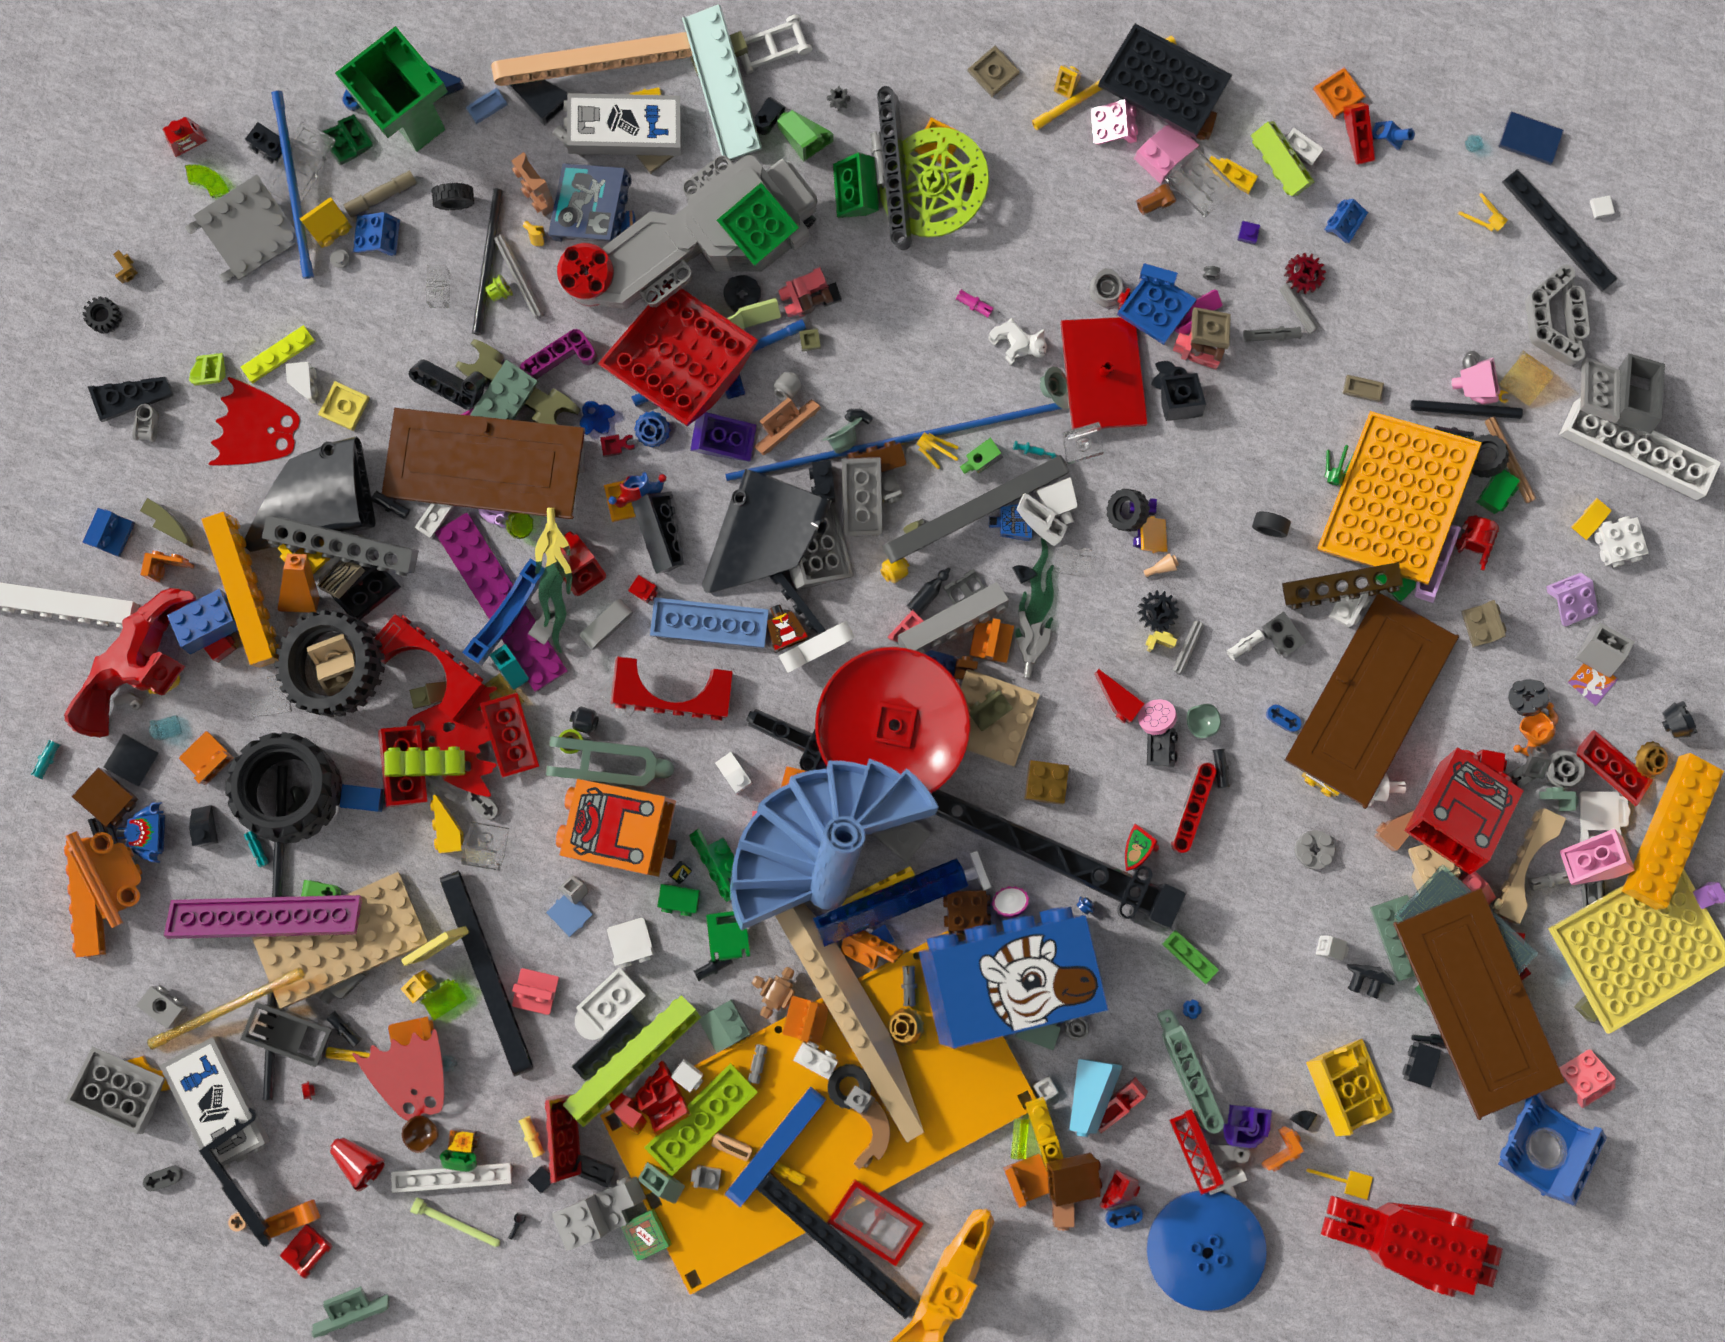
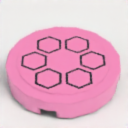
(1157, 717)

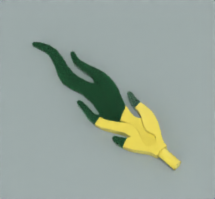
(556, 568)

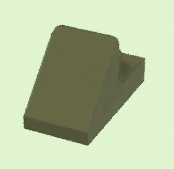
(428, 695)

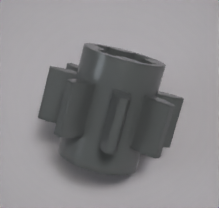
(839, 93)

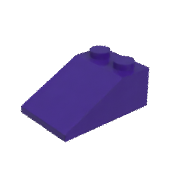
(723, 437)

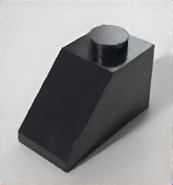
(202, 827)

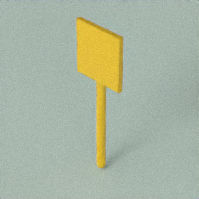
(1357, 1183)

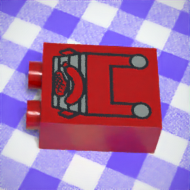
(1464, 810)

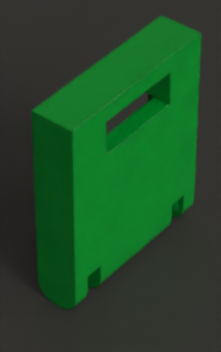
(726, 938)

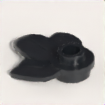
(1165, 369)

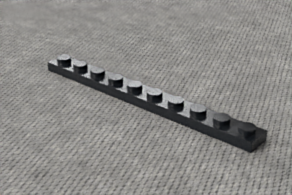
(837, 1245)

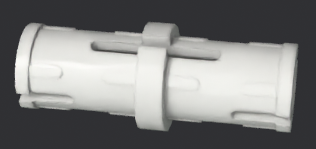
(1245, 644)

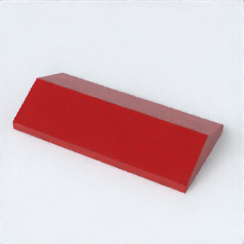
(509, 735)
(1613, 767)

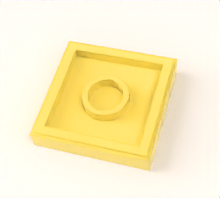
(343, 406)

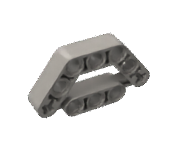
(1572, 342)

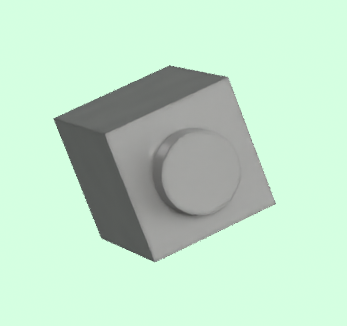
(627, 1192)

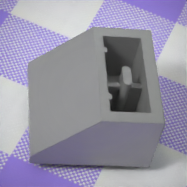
(1604, 649)

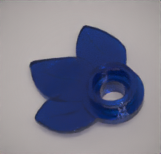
(598, 420)

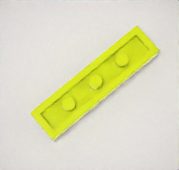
(277, 354)

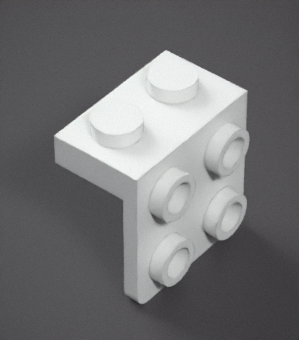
(630, 942)

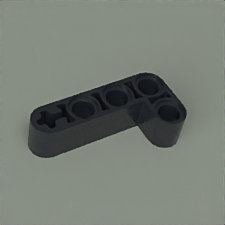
(447, 385)

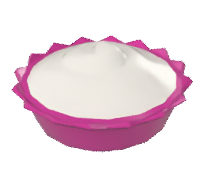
(1010, 901)

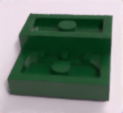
(349, 139)

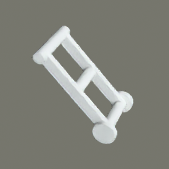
(802, 48)

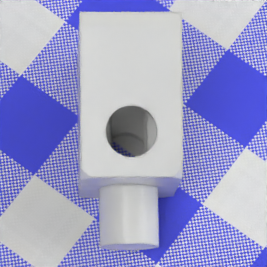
(1059, 499)

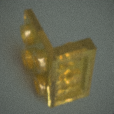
(1526, 378)

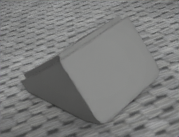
(573, 889)

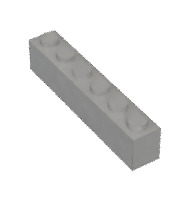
(955, 620)

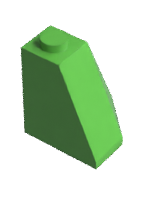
(803, 134)

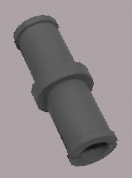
(909, 985)

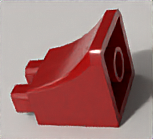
(583, 564)

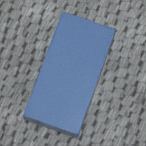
(486, 105)

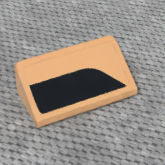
(731, 1146)

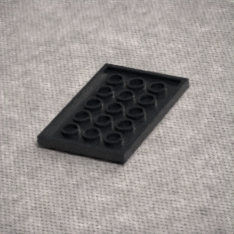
(1165, 80)

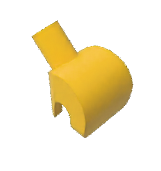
(535, 233)

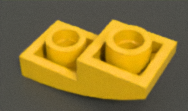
(1591, 519)

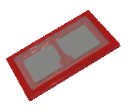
(875, 1222)

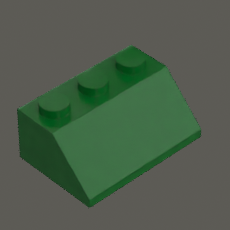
(855, 186)

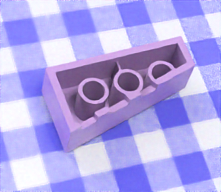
(1429, 592)

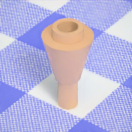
(1166, 564)

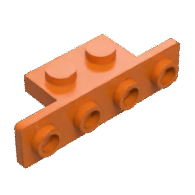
(867, 948)

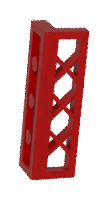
(1203, 1148)

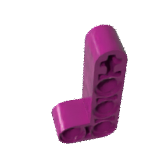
(557, 358)

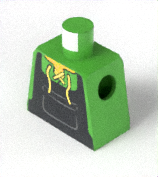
(988, 452)

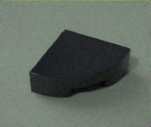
(1023, 573)
(1304, 1118)

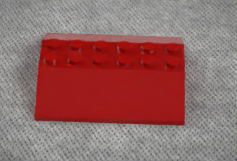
(680, 355)

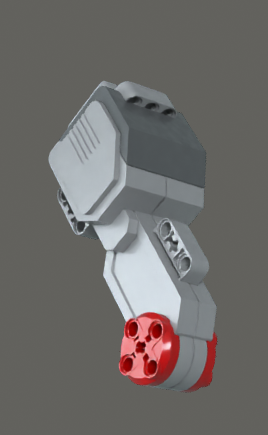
(663, 243)

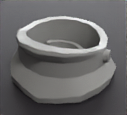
(1106, 288)

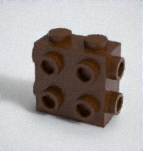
(966, 910)

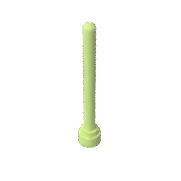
(420, 1207)

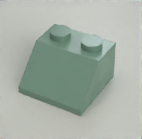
(724, 1026)

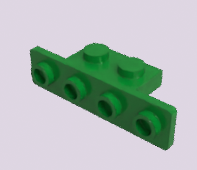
(717, 859)

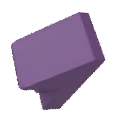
(1709, 894)

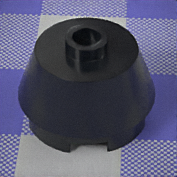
(1679, 721)

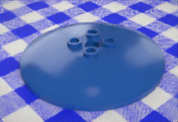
(1189, 1227)

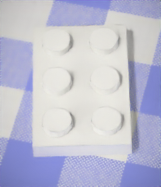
(611, 1001)

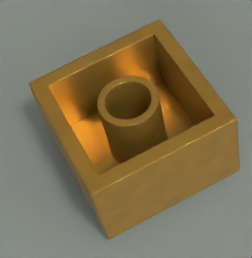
(1046, 782)

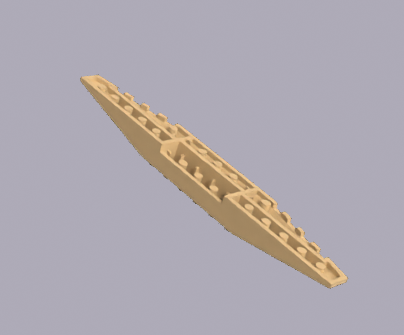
(854, 1016)

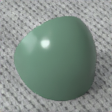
(1203, 720)

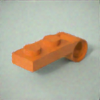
(292, 1218)

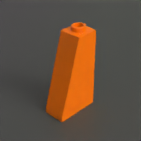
(298, 586)

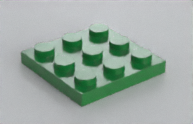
(757, 224)

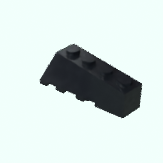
(659, 531)

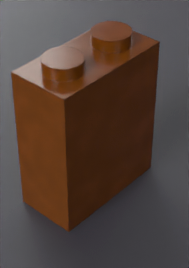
(105, 798)
(1074, 1179)

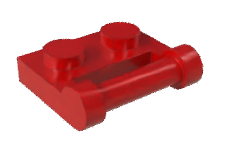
(300, 1247)

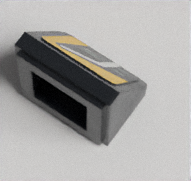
(680, 872)

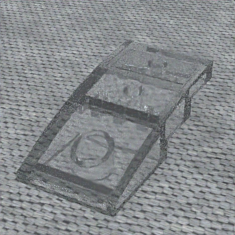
(309, 155)

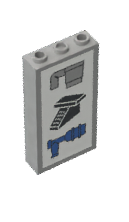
(622, 124)
(211, 1099)

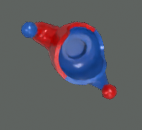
(636, 487)

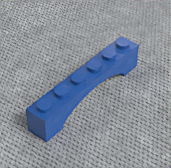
(506, 614)

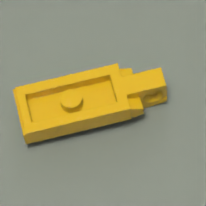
(1239, 176)

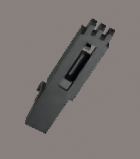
(232, 1188)

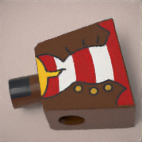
(785, 629)

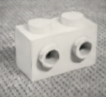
(815, 1059)

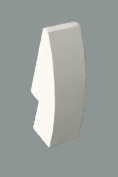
(1041, 519)

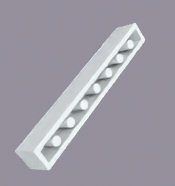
(65, 605)

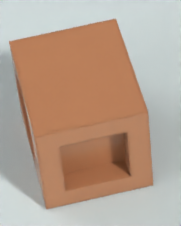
(1063, 1216)

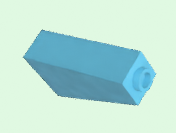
(1092, 1094)

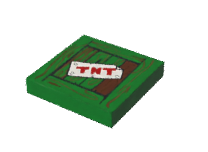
(646, 1235)

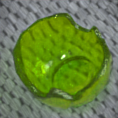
(519, 525)

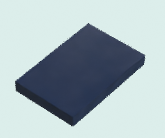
(1530, 138)

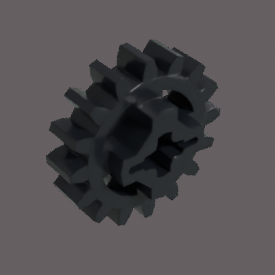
(1150, 609)

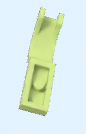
(756, 314)

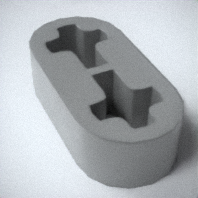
(479, 806)

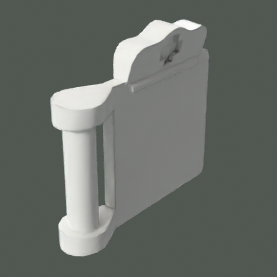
(1602, 812)

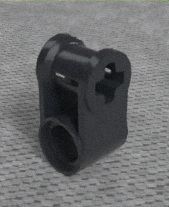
(768, 115)

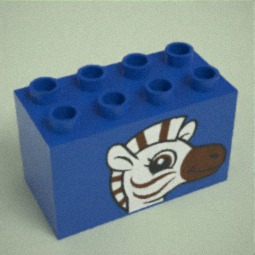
(1012, 977)

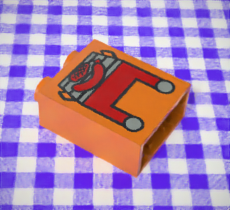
(616, 827)

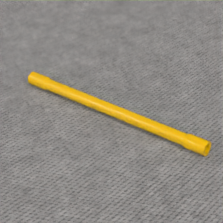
(1047, 117)

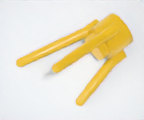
(1496, 220)
(928, 441)

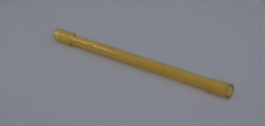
(287, 979)

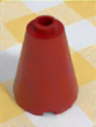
(356, 1162)

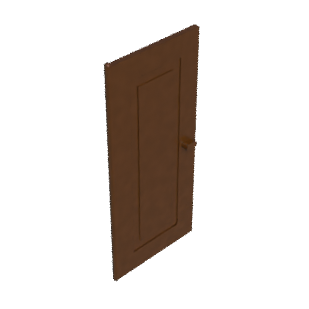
(483, 462)
(1371, 699)
(1479, 1003)

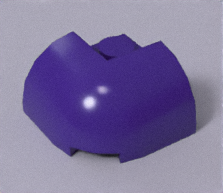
(1247, 1126)

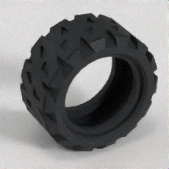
(256, 760)

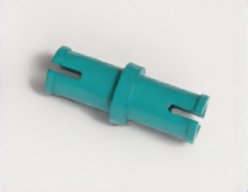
(45, 759)

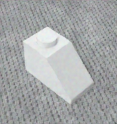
(733, 773)
(1332, 948)

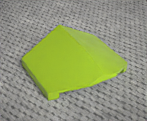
(208, 369)

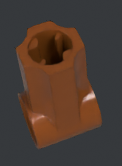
(1160, 197)

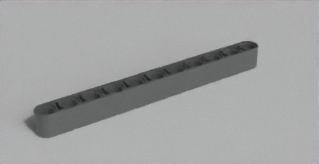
(975, 509)

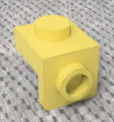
(1165, 639)

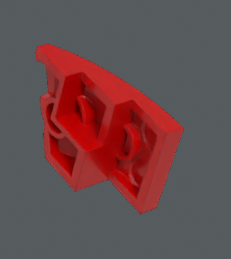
(662, 1100)

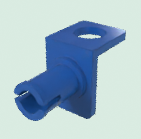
(1393, 133)

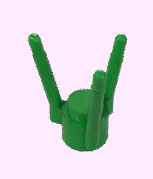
(1336, 476)

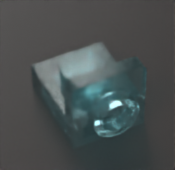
(165, 728)

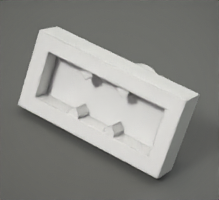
(977, 871)
(1230, 1179)

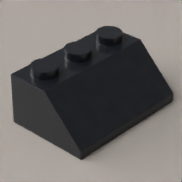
(368, 592)

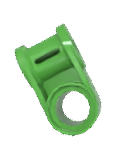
(315, 888)

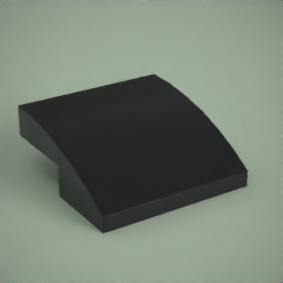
(131, 760)

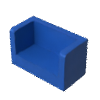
(362, 798)

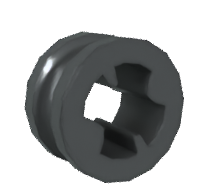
(1211, 273)

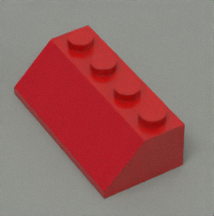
(402, 789)

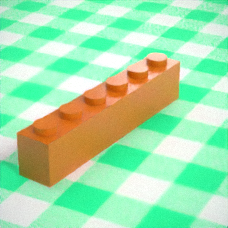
(86, 917)

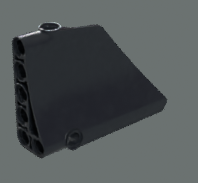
(764, 531)

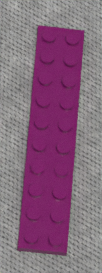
(490, 588)
(263, 917)

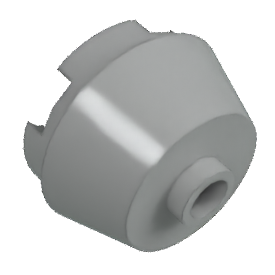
(1565, 769)

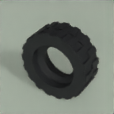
(453, 196)
(1500, 462)
(1140, 514)
(839, 1074)

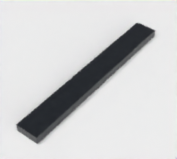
(1559, 230)

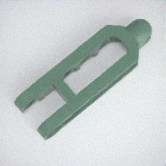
(654, 766)
(1201, 1097)

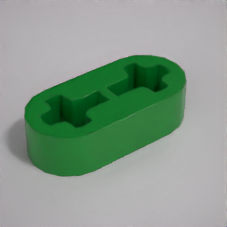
(458, 1160)

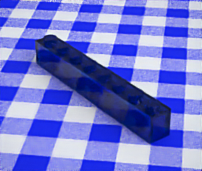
(890, 902)

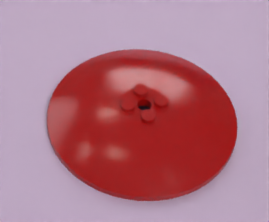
(898, 685)

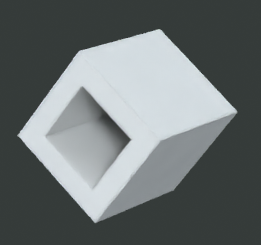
(687, 1076)

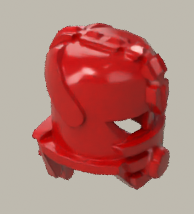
(1479, 538)

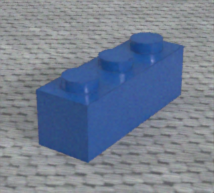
(1158, 275)

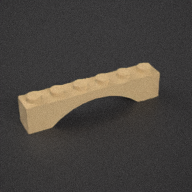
(1512, 901)

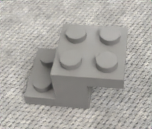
(589, 1219)

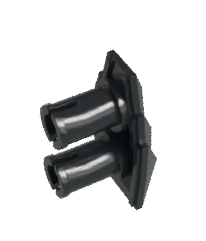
(1377, 975)

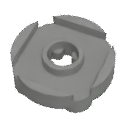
(1307, 857)

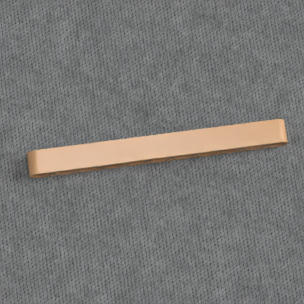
(591, 59)

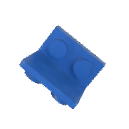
(376, 232)

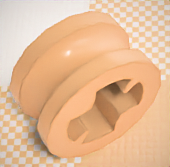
(233, 1226)

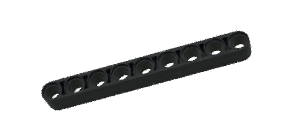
(891, 160)

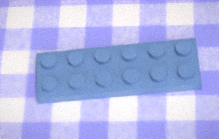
(709, 622)

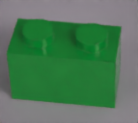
(1497, 492)
(678, 899)

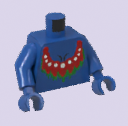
(145, 832)

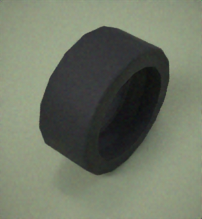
(1271, 524)

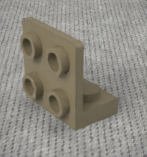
(1484, 623)

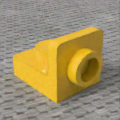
(418, 985)

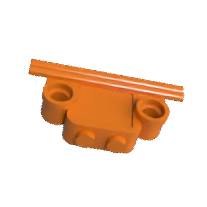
(107, 873)

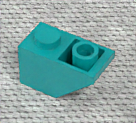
(509, 667)

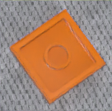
(1339, 91)

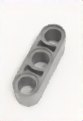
(606, 624)

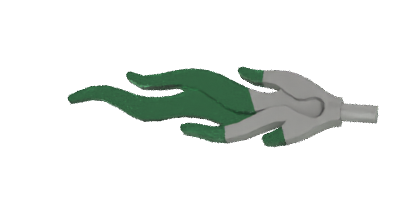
(1031, 618)

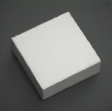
(1602, 206)
(1045, 1088)

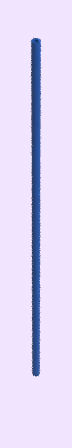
(902, 439)

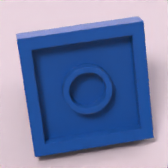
(108, 532)

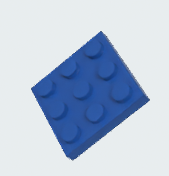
(1156, 309)

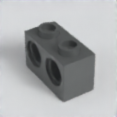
(1288, 631)

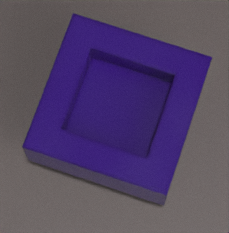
(1248, 232)

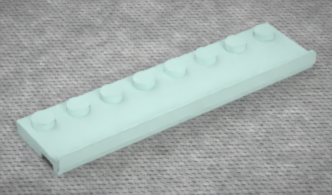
(722, 82)

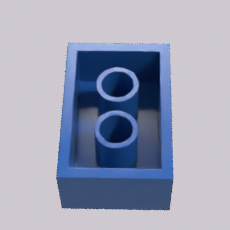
(203, 622)

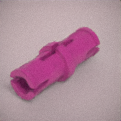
(974, 303)

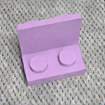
(1574, 598)

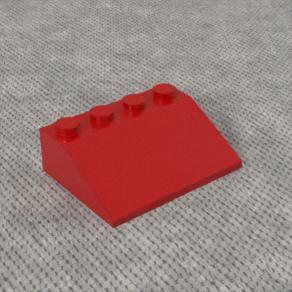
(562, 1139)

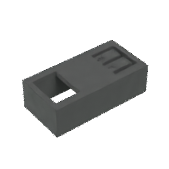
(1641, 407)
(286, 1034)

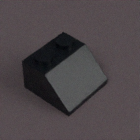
(1182, 397)

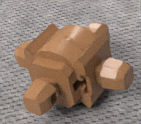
(775, 991)

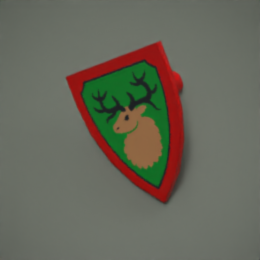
(1139, 847)

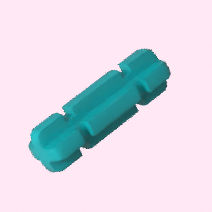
(256, 849)

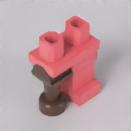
(801, 292)
(1198, 353)

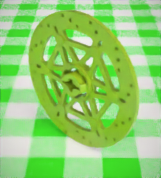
(937, 189)

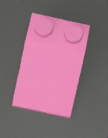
(1164, 151)
(1597, 859)

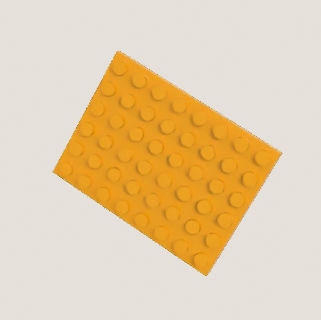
(1399, 496)

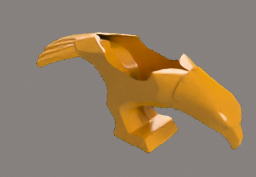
(951, 1282)

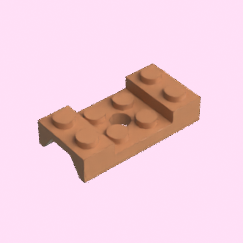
(533, 185)

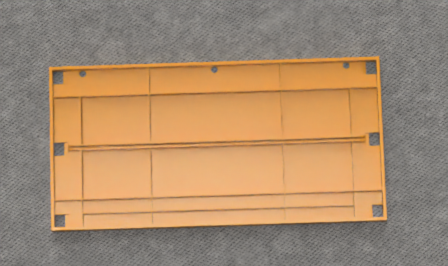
(955, 1091)

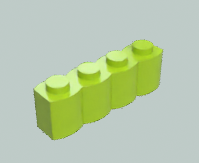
(424, 763)

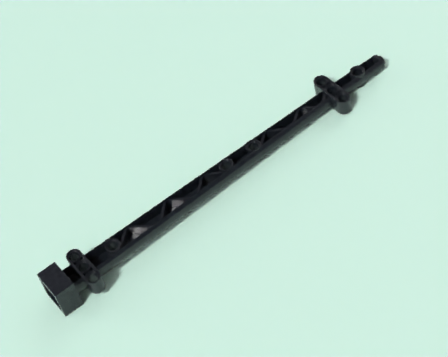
(1157, 902)

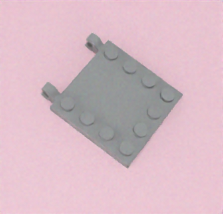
(245, 228)

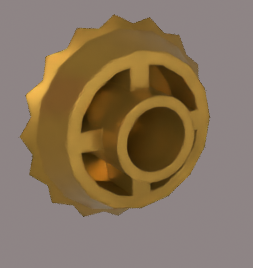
(1651, 759)
(906, 1027)

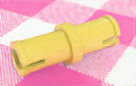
(531, 1136)

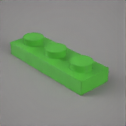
(1190, 957)

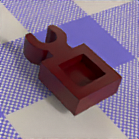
(613, 445)

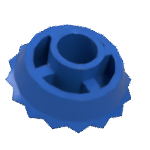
(652, 429)

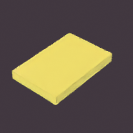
(435, 946)

